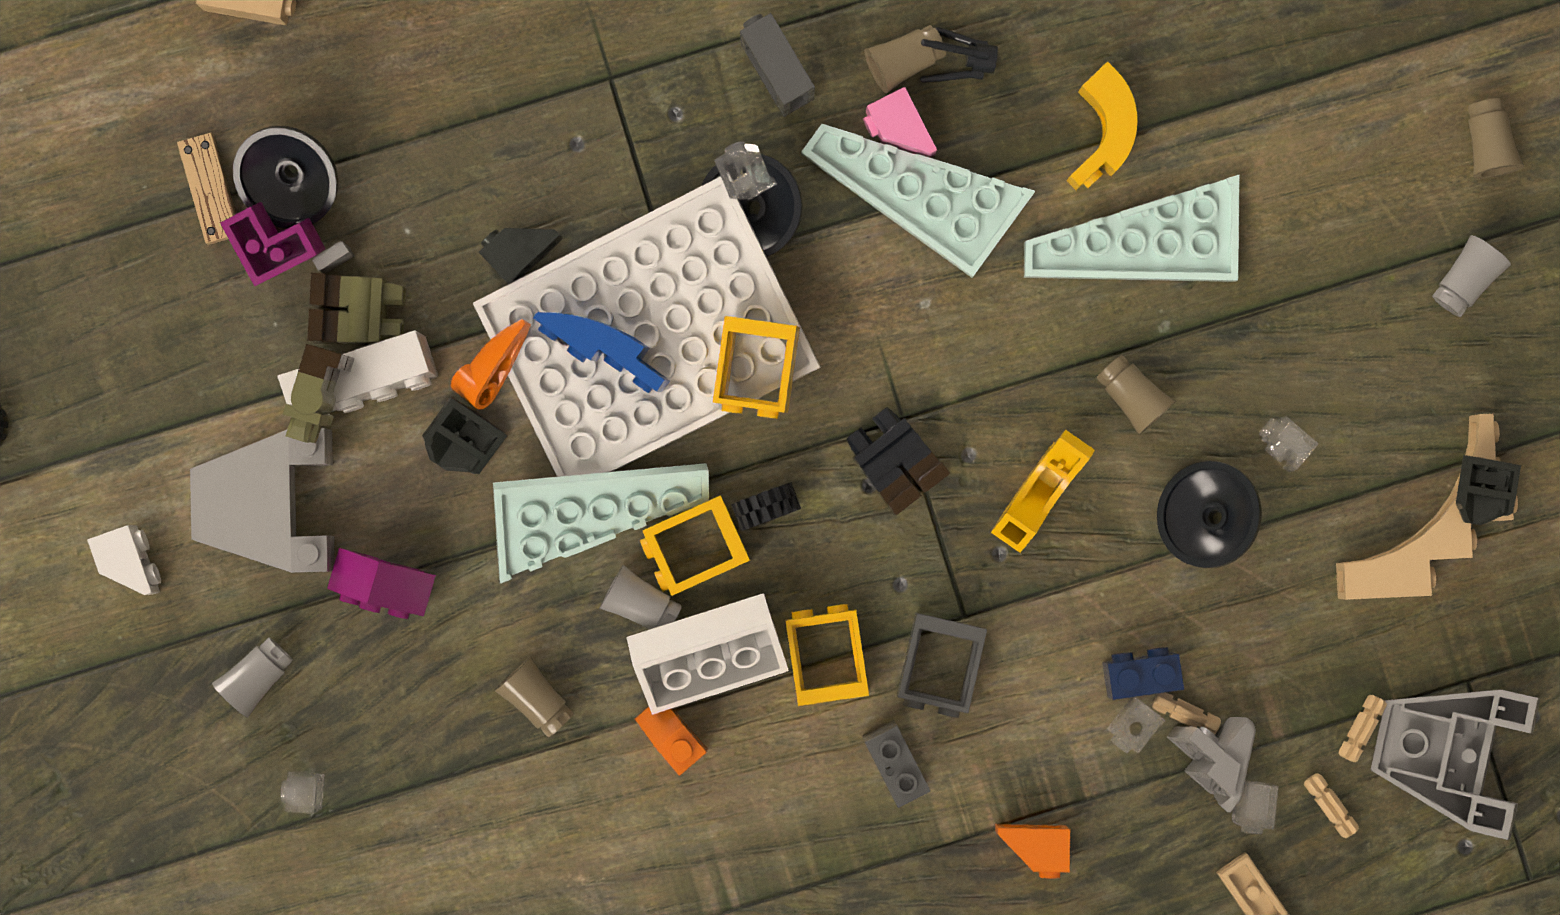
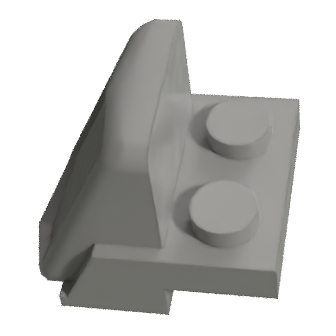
(1218, 759)

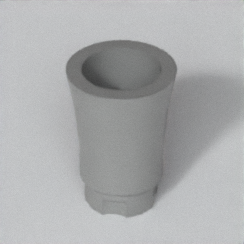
(1470, 276)
(639, 601)
(253, 676)

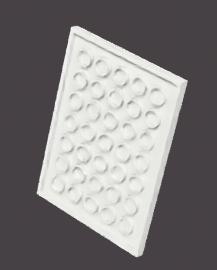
(670, 288)

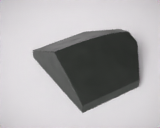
(461, 438)
(1486, 489)

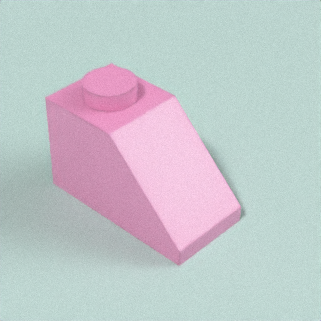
(899, 124)

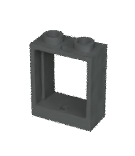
(776, 63)
(946, 705)
(903, 774)

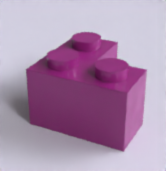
(265, 250)
(379, 584)

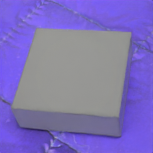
(333, 257)

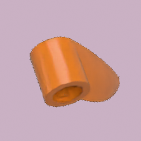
(485, 375)

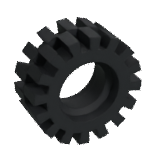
(766, 506)

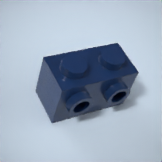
(1142, 675)

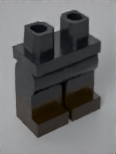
(894, 449)

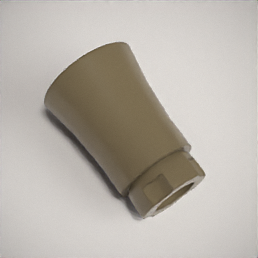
(902, 57)
(1492, 140)
(1134, 393)
(535, 698)

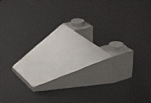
(249, 503)
(1443, 749)

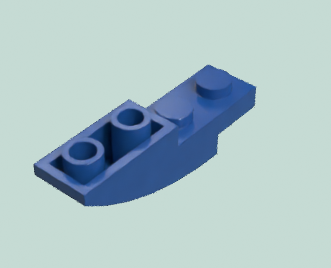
(592, 338)

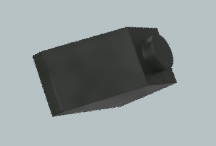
(517, 250)

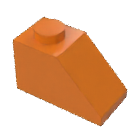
(672, 738)
(1040, 846)

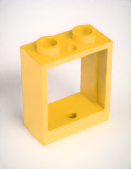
(759, 328)
(664, 575)
(835, 691)

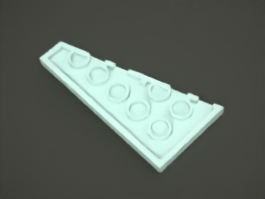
(933, 200)
(1166, 239)
(576, 512)

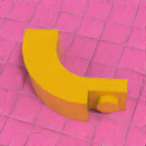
(1118, 115)
(1042, 490)

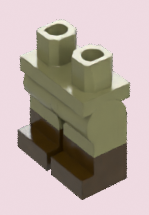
(366, 308)
(314, 392)

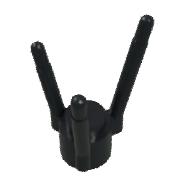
(978, 56)

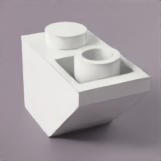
(124, 559)

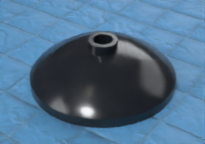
(264, 175)
(779, 207)
(1188, 511)

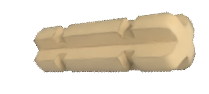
(1185, 712)
(1362, 728)
(1331, 805)

